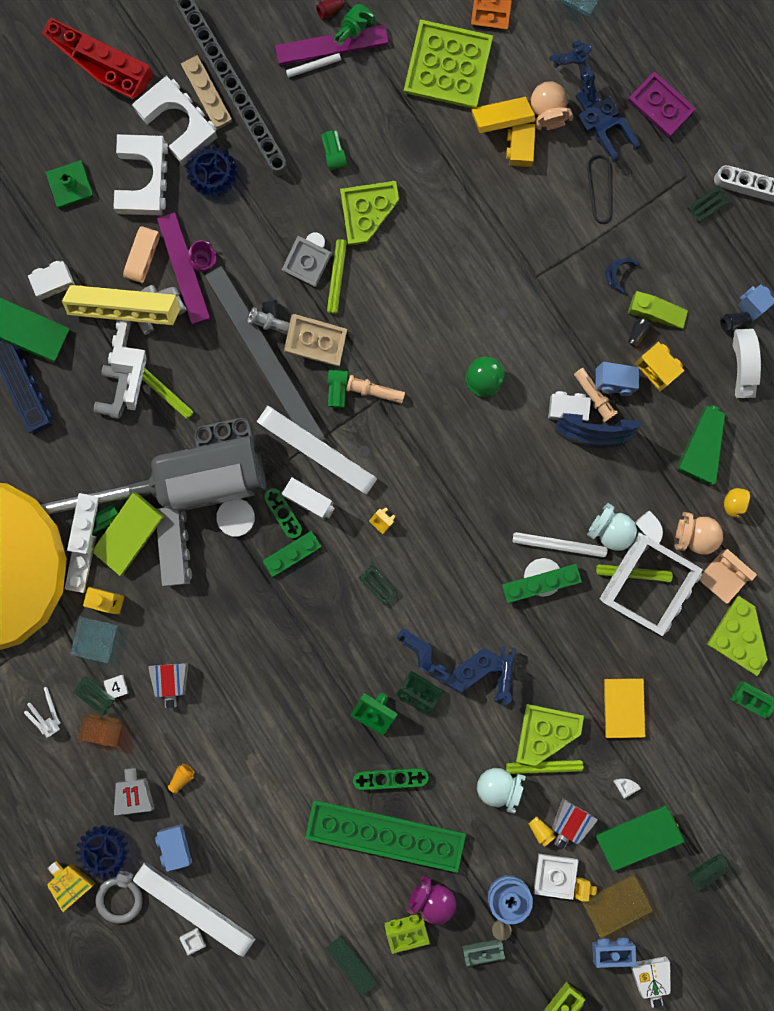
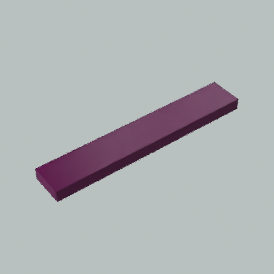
(326, 46)
(183, 270)

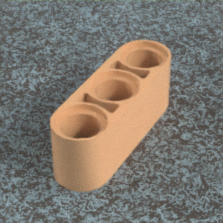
(141, 254)

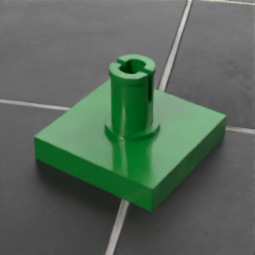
(69, 184)
(374, 713)

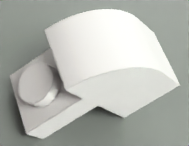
(650, 527)

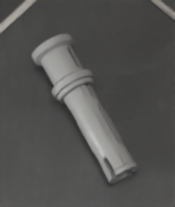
(267, 321)

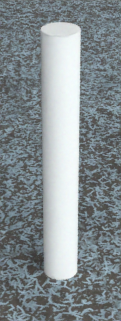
(313, 65)

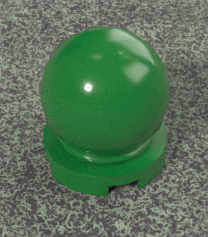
(484, 376)

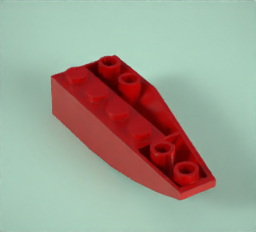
(100, 60)

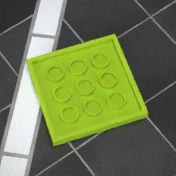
(448, 64)

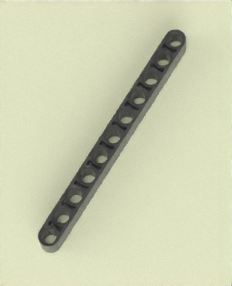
(236, 93)
(262, 353)

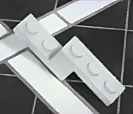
(127, 361)
(81, 542)

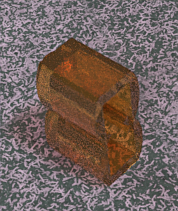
(100, 731)

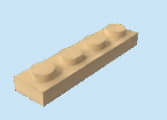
(206, 92)

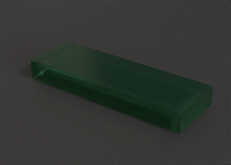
(351, 965)

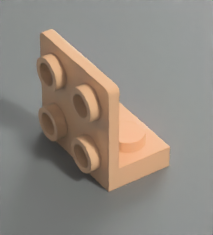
(726, 575)

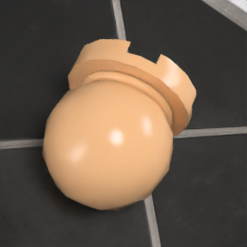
(550, 104)
(699, 534)

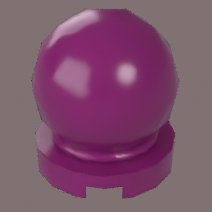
(433, 902)

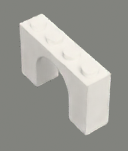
(167, 96)
(149, 199)

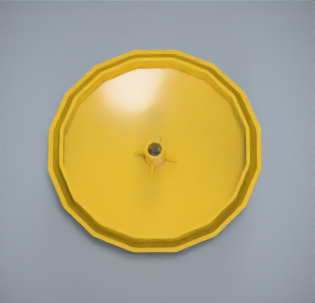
(29, 566)

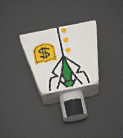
(652, 979)

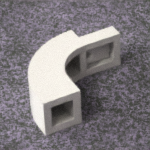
(748, 362)

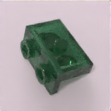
(419, 693)
(708, 871)

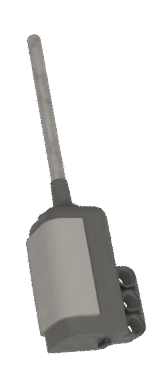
(199, 476)

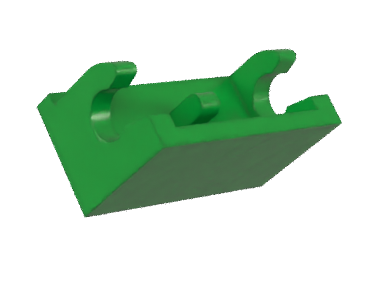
(753, 699)

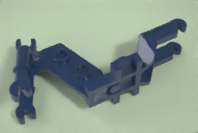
(597, 113)
(467, 672)

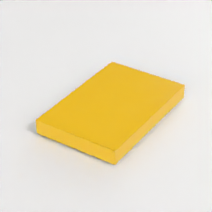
(503, 114)
(624, 708)

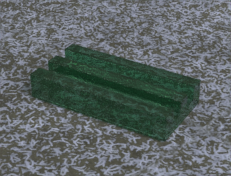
(720, 195)
(367, 573)
(97, 689)

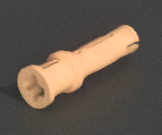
(366, 387)
(600, 402)

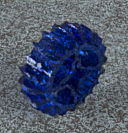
(198, 164)
(94, 850)

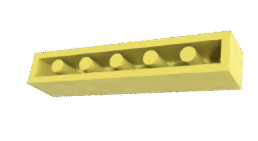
(121, 304)

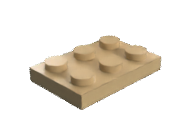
(315, 340)

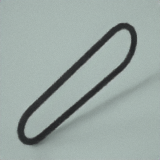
(591, 190)

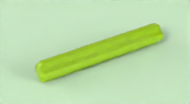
(336, 278)
(165, 393)
(637, 573)
(545, 767)

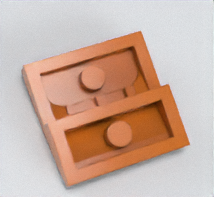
(491, 13)

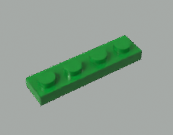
(541, 583)

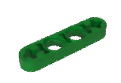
(390, 775)

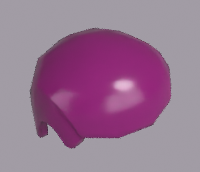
(201, 256)

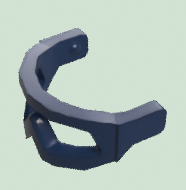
(613, 269)

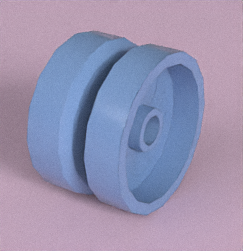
(512, 911)

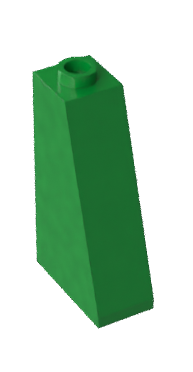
(703, 449)

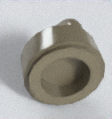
(501, 930)

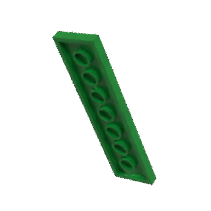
(385, 835)

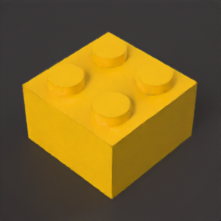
(660, 366)

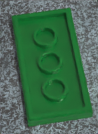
(31, 331)
(640, 837)

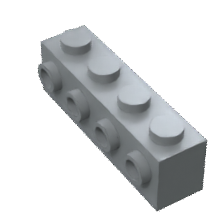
(173, 548)

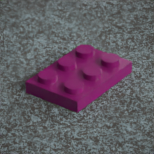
(661, 104)

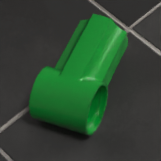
(334, 154)
(337, 385)
(104, 518)

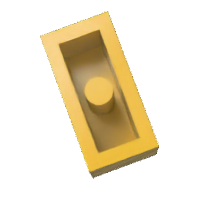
(521, 145)

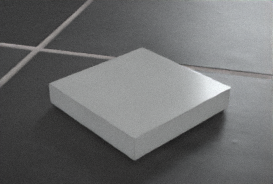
(306, 261)

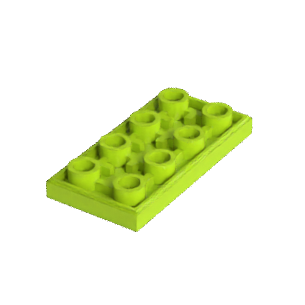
(128, 533)

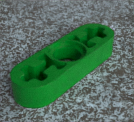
(280, 498)

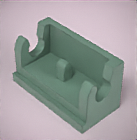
(483, 952)

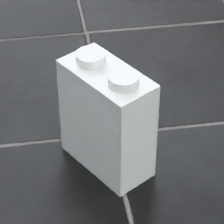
(308, 499)

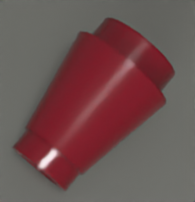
(328, 8)

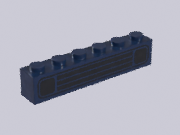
(23, 390)

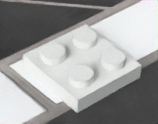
(555, 876)

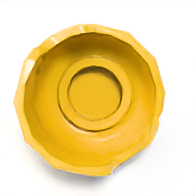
(736, 501)

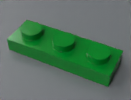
(292, 554)

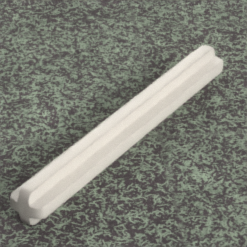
(558, 544)

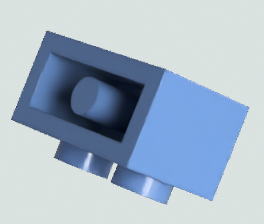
(756, 301)
(617, 378)
(173, 847)
(614, 953)

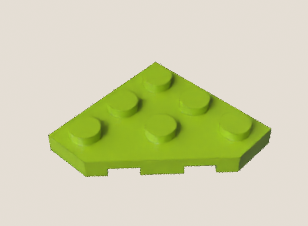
(367, 208)
(740, 637)
(545, 733)

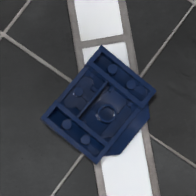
(594, 435)

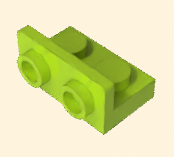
(406, 933)

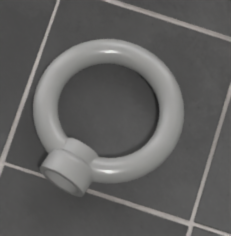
(123, 879)

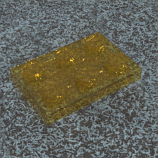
(617, 906)

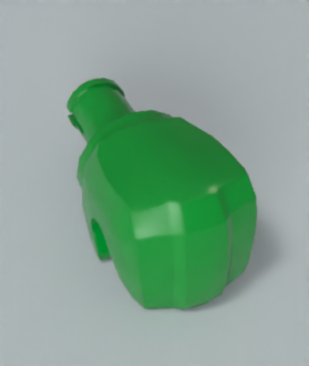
(353, 22)

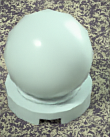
(614, 529)
(499, 788)

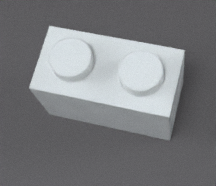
(51, 280)
(563, 403)

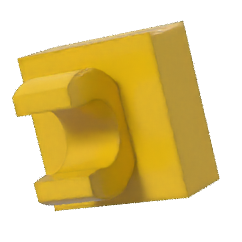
(381, 520)
(583, 889)

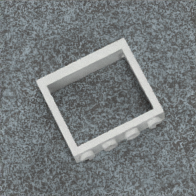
(625, 569)

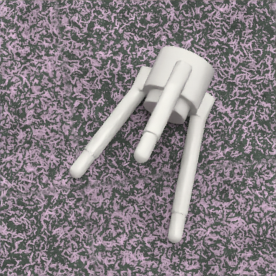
(48, 726)

